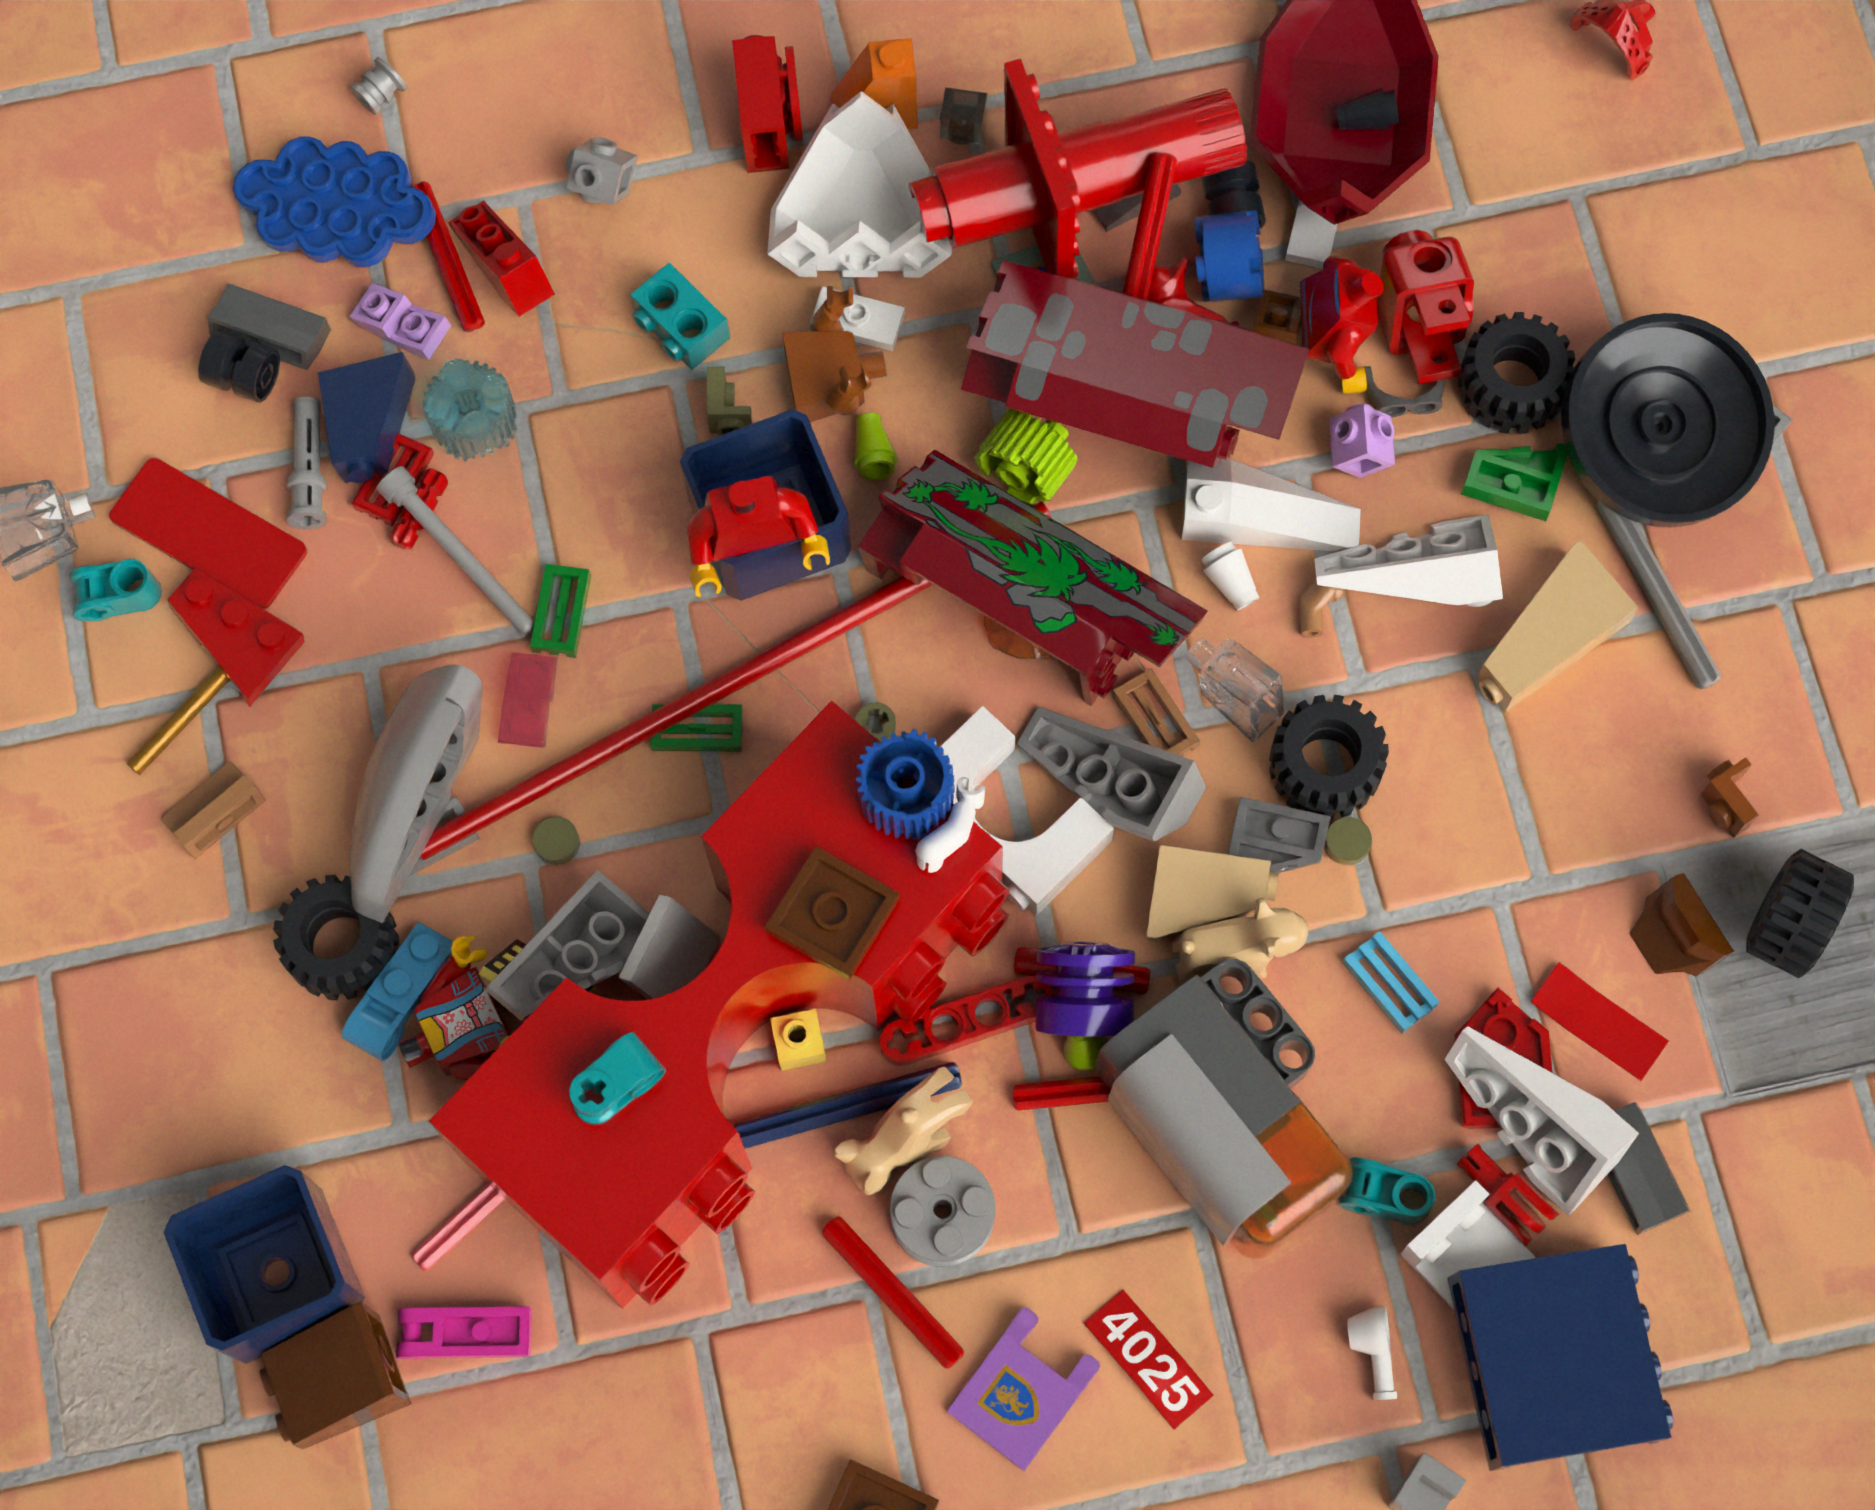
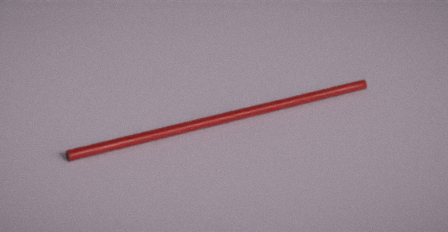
(674, 712)

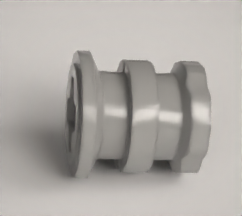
(377, 86)

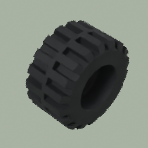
(1523, 342)
(1336, 723)
(1800, 913)
(304, 920)

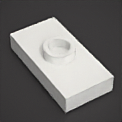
(869, 320)

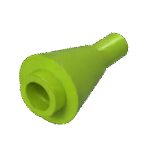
(1083, 1050)

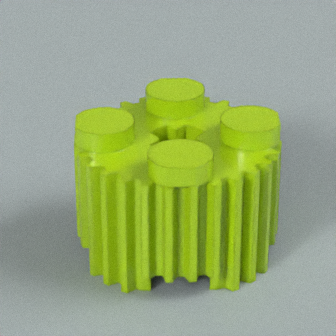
(1027, 456)

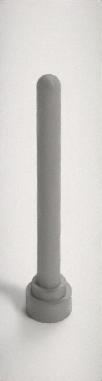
(400, 489)

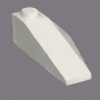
(1263, 510)
(1447, 566)

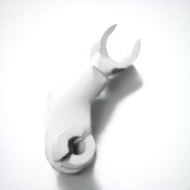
(954, 832)

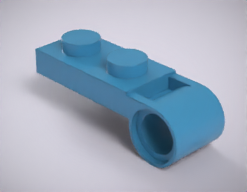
(389, 1002)

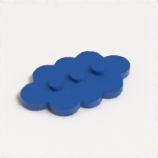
(334, 201)

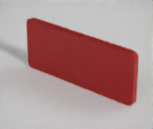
(208, 532)

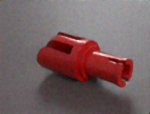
(1502, 1190)

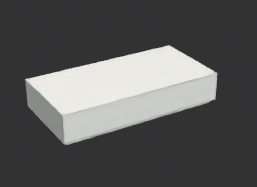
(1310, 238)

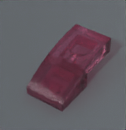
(527, 699)

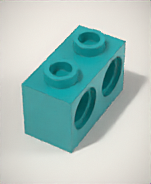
(687, 312)

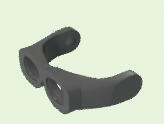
(1395, 406)

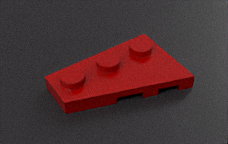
(237, 633)

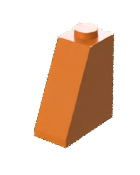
(886, 75)

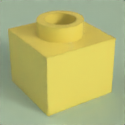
(801, 1054)

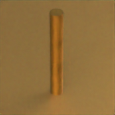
(178, 721)

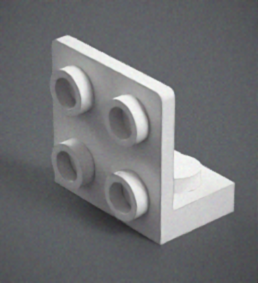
(1462, 1239)

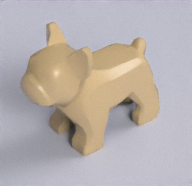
(1248, 939)
(903, 1133)

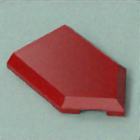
(1513, 1029)

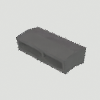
(271, 323)
(1645, 1178)

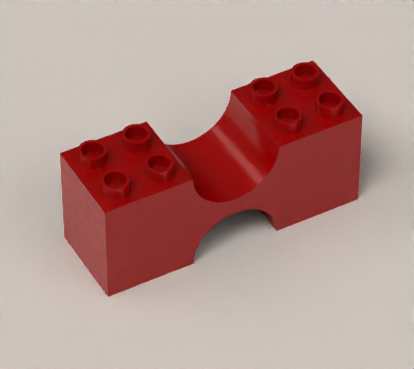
(642, 1182)

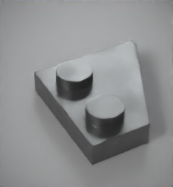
(1278, 834)

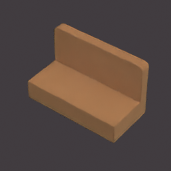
(213, 809)

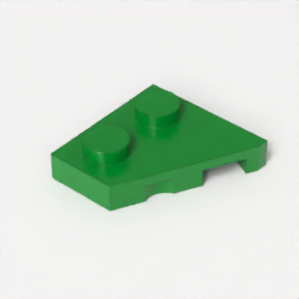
(1517, 478)

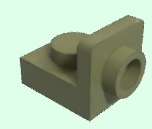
(721, 408)

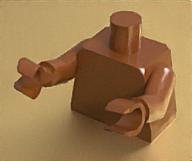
(825, 366)

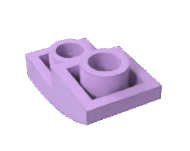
(399, 322)

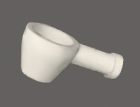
(1371, 1335)

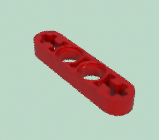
(969, 1028)

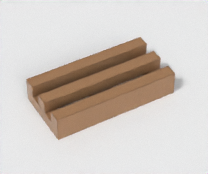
(1133, 686)

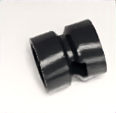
(1234, 191)
(234, 364)

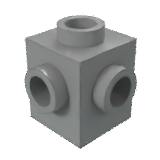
(600, 171)

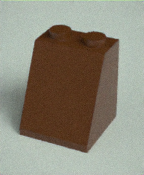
(333, 1377)

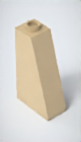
(1558, 627)

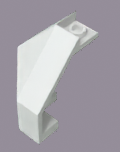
(852, 200)

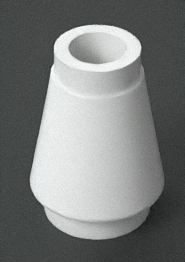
(1231, 575)

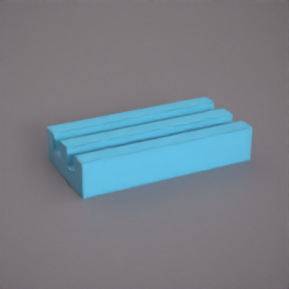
(1366, 951)

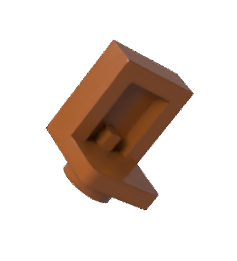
(1725, 800)

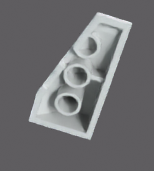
(1555, 1126)

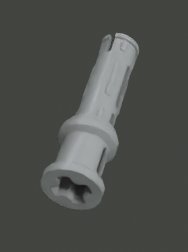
(306, 481)

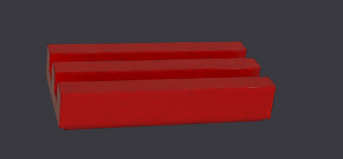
(392, 512)

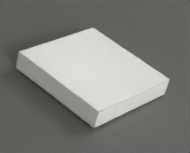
(669, 950)

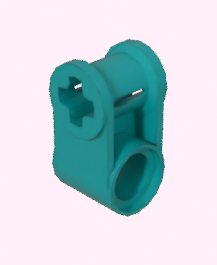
(105, 592)
(619, 1075)
(1384, 1191)

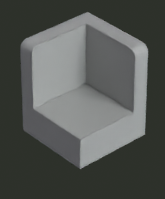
(1427, 1486)

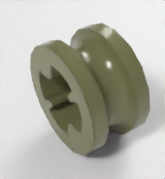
(882, 711)

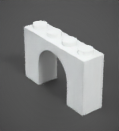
(1043, 865)

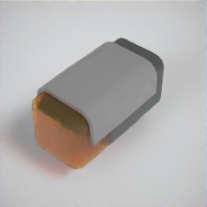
(1222, 1110)

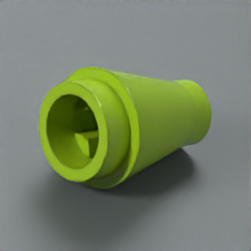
(873, 449)

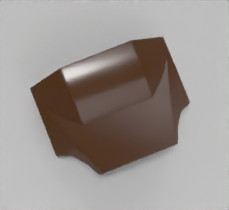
(1279, 317)
(1679, 931)

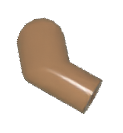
(1311, 607)

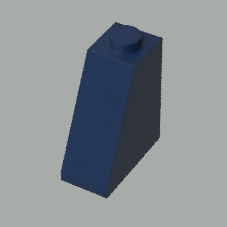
(364, 413)

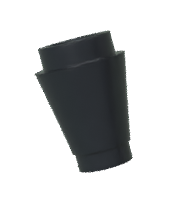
(1369, 111)

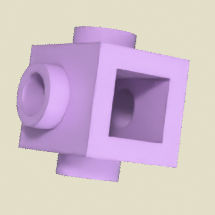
(1361, 440)

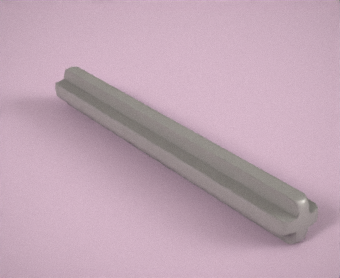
(1662, 598)

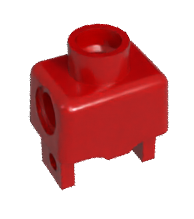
(1441, 287)

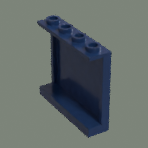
(1559, 1356)

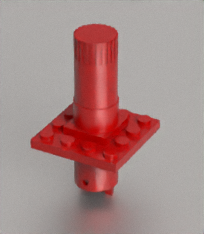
(1053, 175)

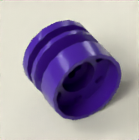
(1084, 989)

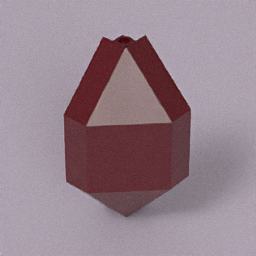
(1328, 55)

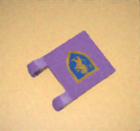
(1018, 1398)

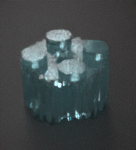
(470, 409)

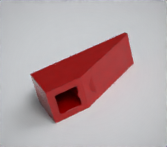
(502, 258)

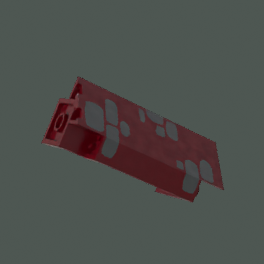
(1129, 366)

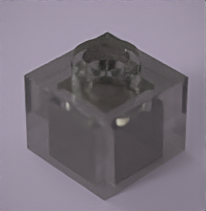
(963, 116)

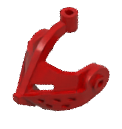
(1615, 20)

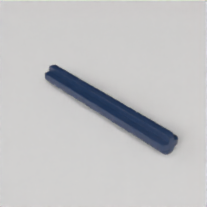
(836, 1107)

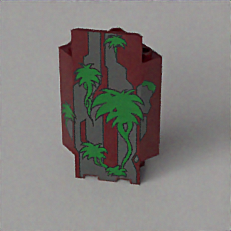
(1025, 572)

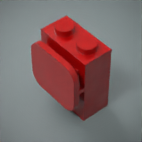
(766, 101)

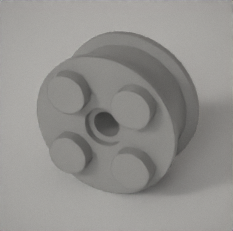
(942, 1183)

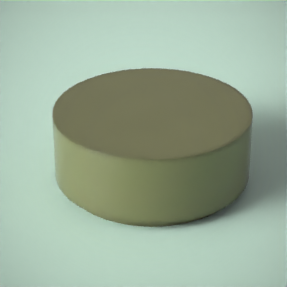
(556, 840)
(1348, 841)

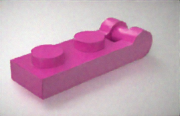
(466, 1332)

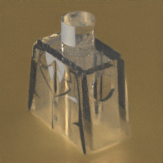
(38, 526)
(1238, 685)

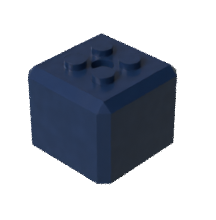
(790, 454)
(231, 1242)

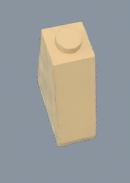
(1204, 889)

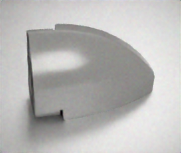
(420, 743)

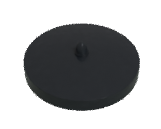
(1667, 420)

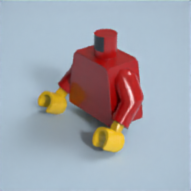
(749, 519)

